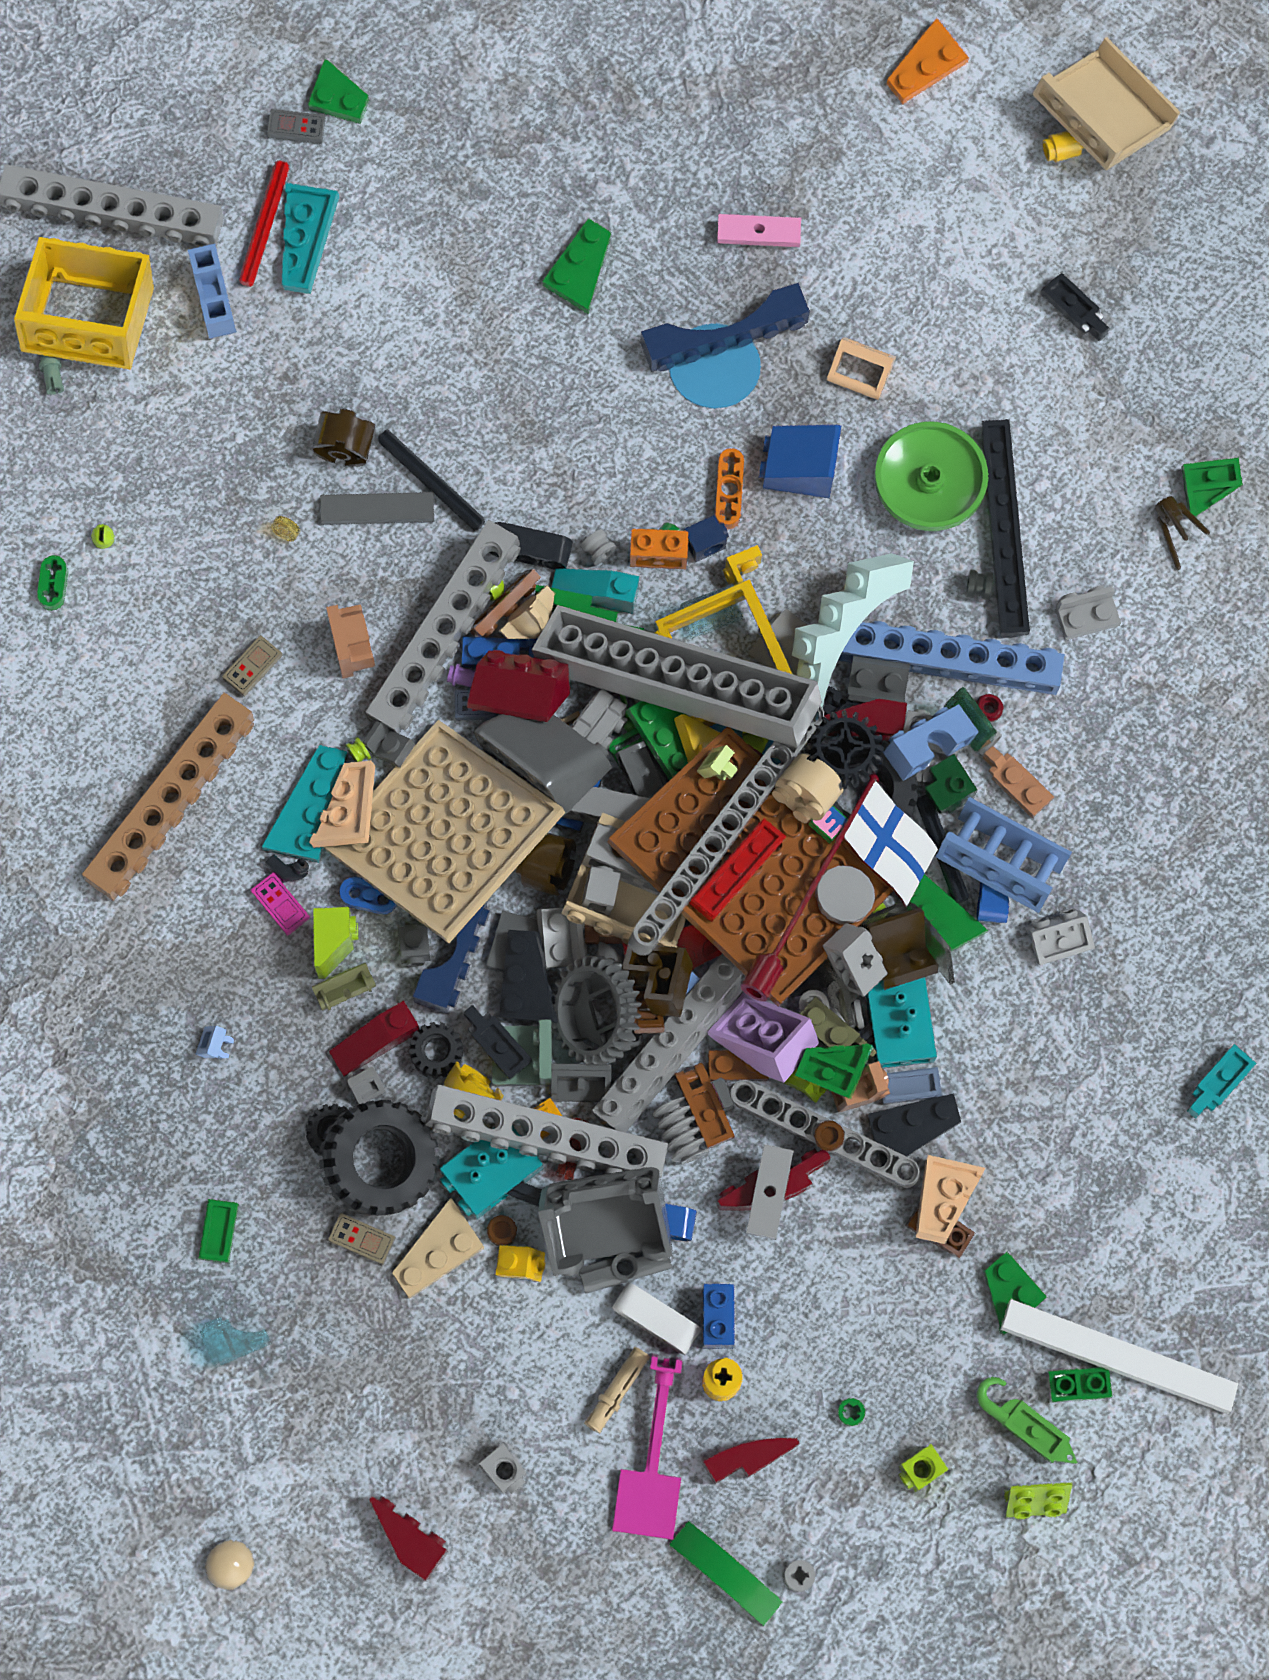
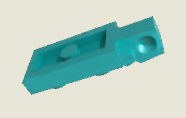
(1221, 1080)

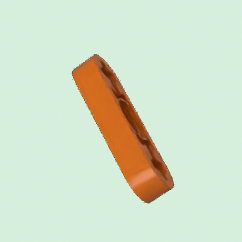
(738, 481)

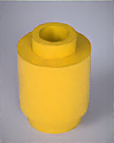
(1061, 147)

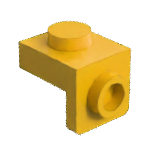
(520, 1263)

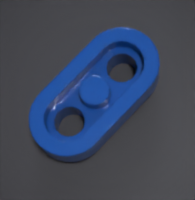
(367, 899)

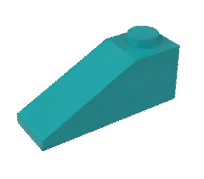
(607, 587)

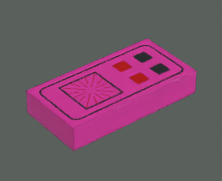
(280, 904)

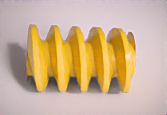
(732, 1374)

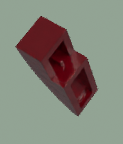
(748, 1456)

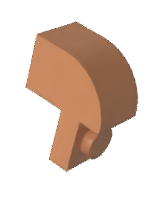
(870, 1088)

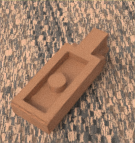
(1017, 782)

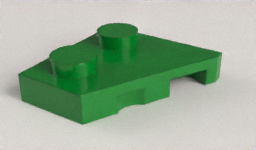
(338, 95)
(1210, 482)
(835, 1067)
(1008, 1282)

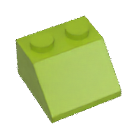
(333, 938)

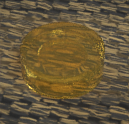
(285, 528)

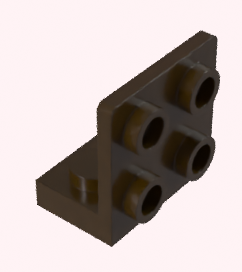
(903, 948)

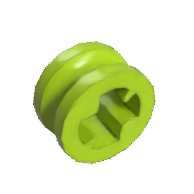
(358, 750)

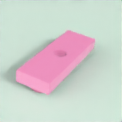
(743, 228)

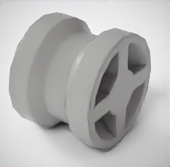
(598, 546)
(799, 1581)

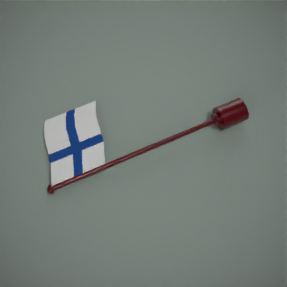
(885, 843)

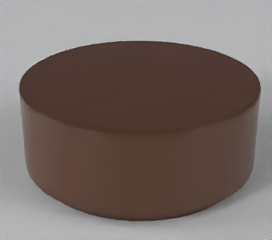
(829, 1136)
(501, 1230)

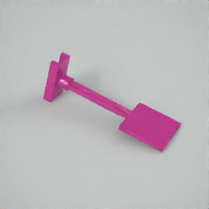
(648, 1499)

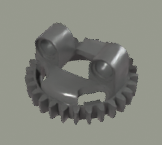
(577, 1022)

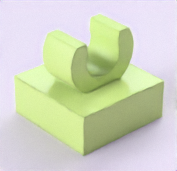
(718, 764)

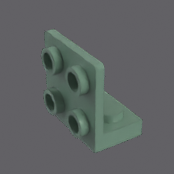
(538, 1045)

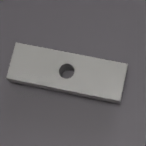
(772, 1174)

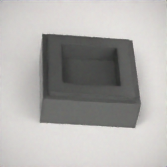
(723, 1094)

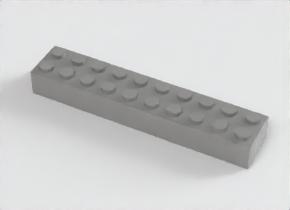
(680, 676)

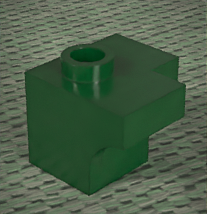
(950, 785)

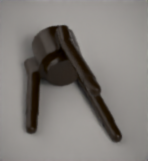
(1171, 513)

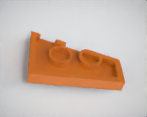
(927, 63)

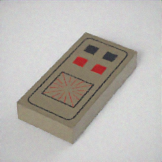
(252, 665)
(361, 1239)

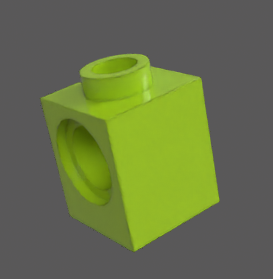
(931, 1459)

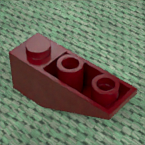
(885, 714)
(413, 1548)

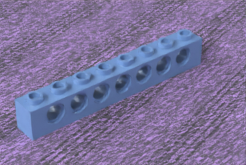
(960, 667)

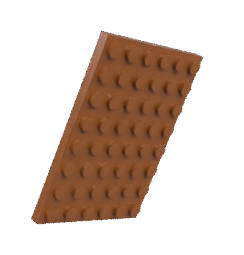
(753, 922)

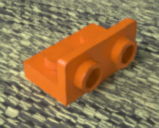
(659, 548)

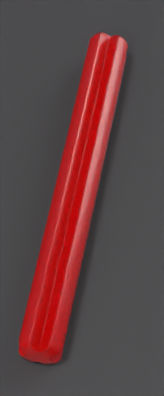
(264, 223)

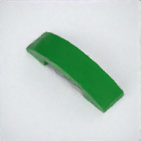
(726, 1573)

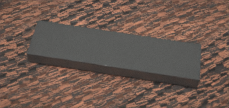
(377, 508)

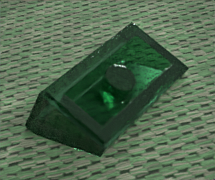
(980, 721)

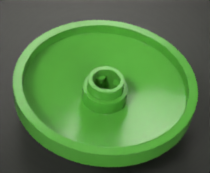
(931, 476)

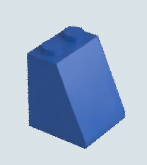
(801, 459)

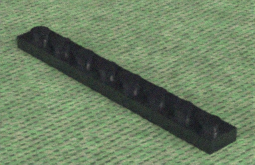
(1005, 529)

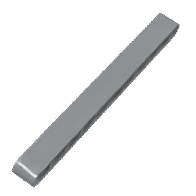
(718, 837)

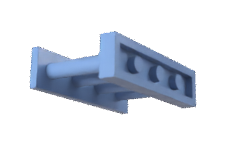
(992, 870)

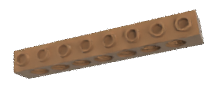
(224, 712)

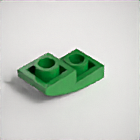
(1080, 1384)

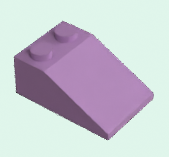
(765, 1036)

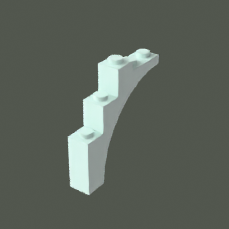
(842, 612)

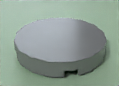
(845, 895)

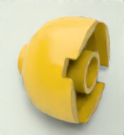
(470, 1081)

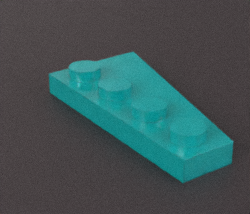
(307, 226)
(305, 806)

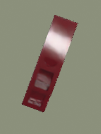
(798, 1182)

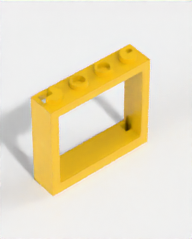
(719, 602)

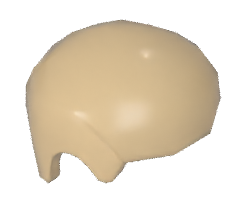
(229, 1565)

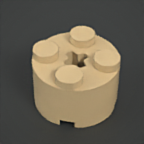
(808, 788)

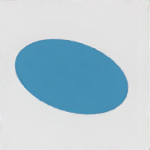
(719, 378)

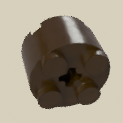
(343, 438)
(548, 865)

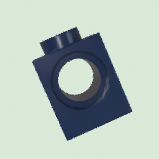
(706, 538)

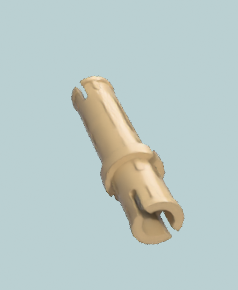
(617, 1389)

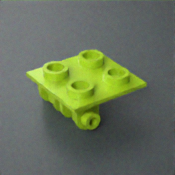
(1037, 1500)

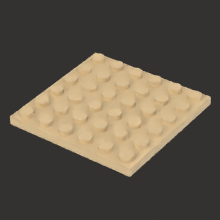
(448, 831)

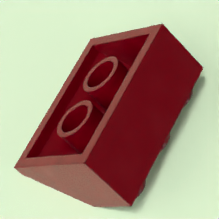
(519, 685)

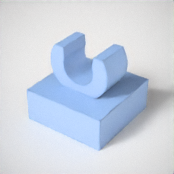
(211, 1042)

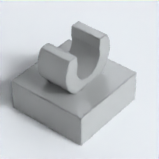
(365, 1084)

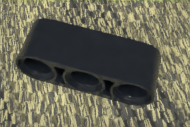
(540, 547)

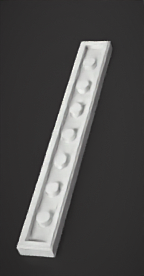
(1119, 1356)

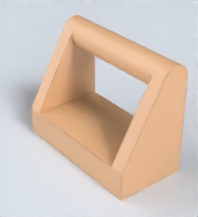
(867, 353)

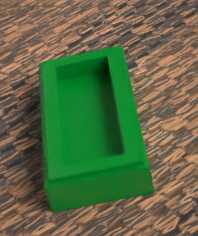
(218, 1231)

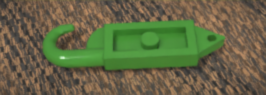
(1027, 1425)

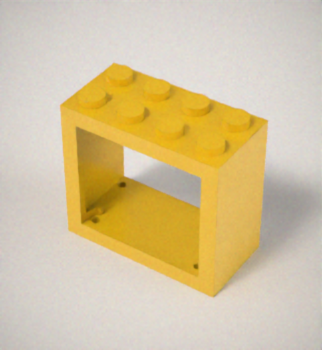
(87, 267)

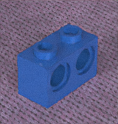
(718, 1316)

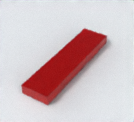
(737, 870)

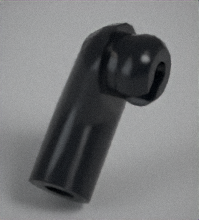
(287, 872)

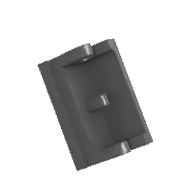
(639, 770)
(580, 1082)

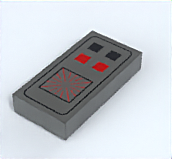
(296, 126)

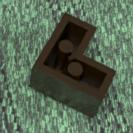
(665, 976)

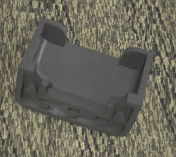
(546, 754)
(604, 1218)

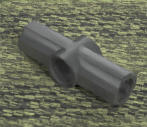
(605, 1273)

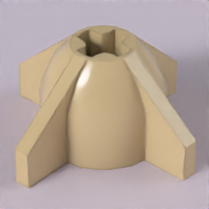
(530, 617)

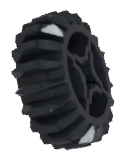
(855, 748)

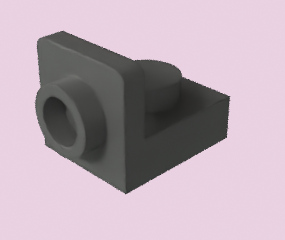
(388, 744)
(414, 945)

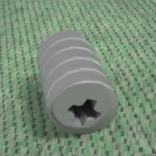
(679, 1131)

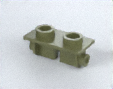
(343, 986)

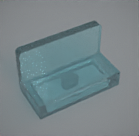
(714, 621)

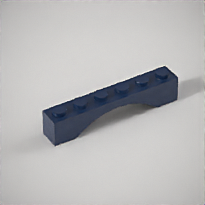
(672, 345)

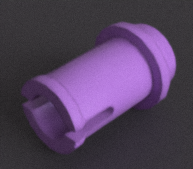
(460, 676)

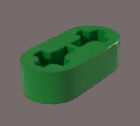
(58, 583)

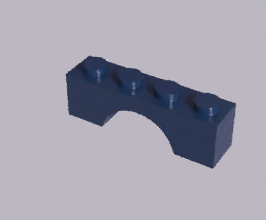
(439, 985)

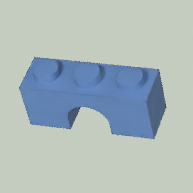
(212, 291)
(947, 729)

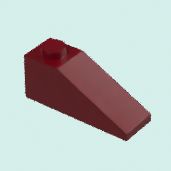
(375, 1038)

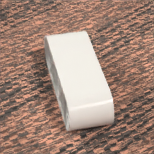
(656, 1318)

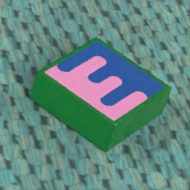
(830, 825)

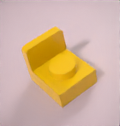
(744, 561)

